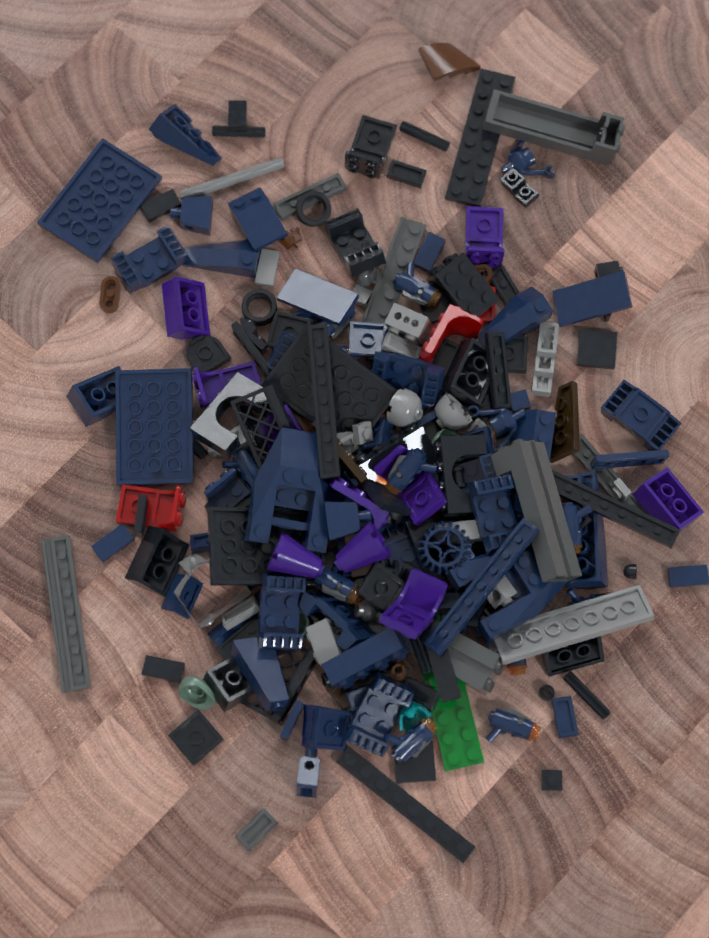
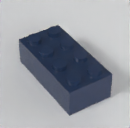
(366, 658)

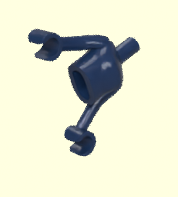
(522, 160)
(502, 423)

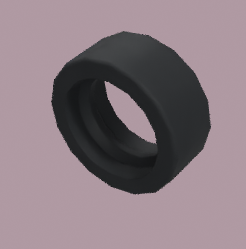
(299, 205)
(259, 293)

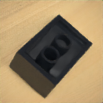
(228, 684)

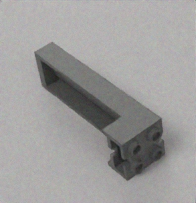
(555, 127)
(541, 507)
(471, 661)

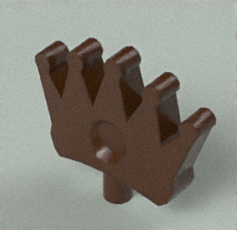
(291, 239)

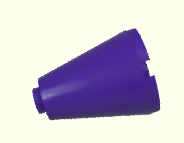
(363, 550)
(294, 559)

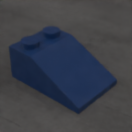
(257, 219)
(94, 397)

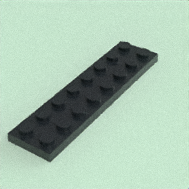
(477, 145)

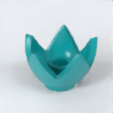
(410, 715)

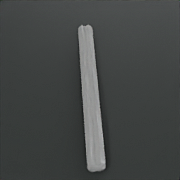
(233, 178)

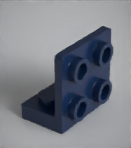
(226, 491)

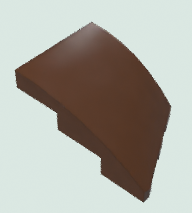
(446, 60)

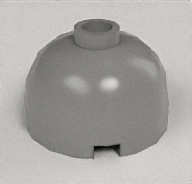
(405, 408)
(451, 413)

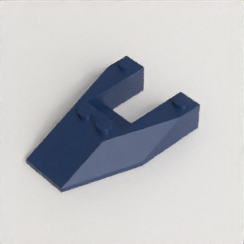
(290, 481)
(525, 578)

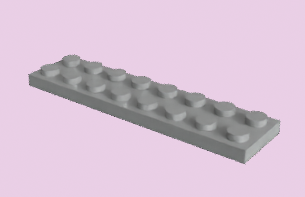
(575, 624)

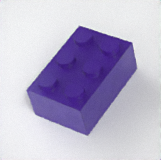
(668, 500)

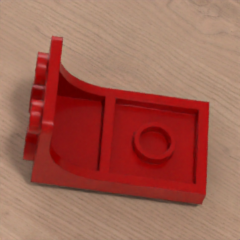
(452, 322)
(163, 507)

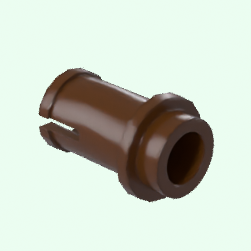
(398, 677)

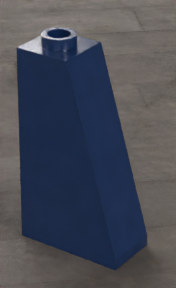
(261, 671)

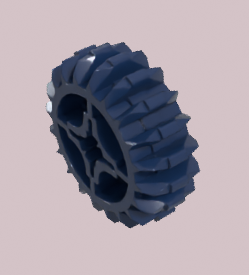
(435, 545)

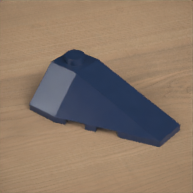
(175, 130)
(225, 257)
(519, 315)

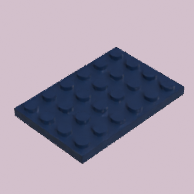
(100, 200)
(154, 426)

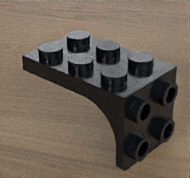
(370, 147)
(463, 284)

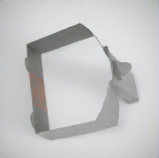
(190, 564)

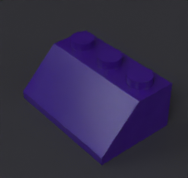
(185, 308)

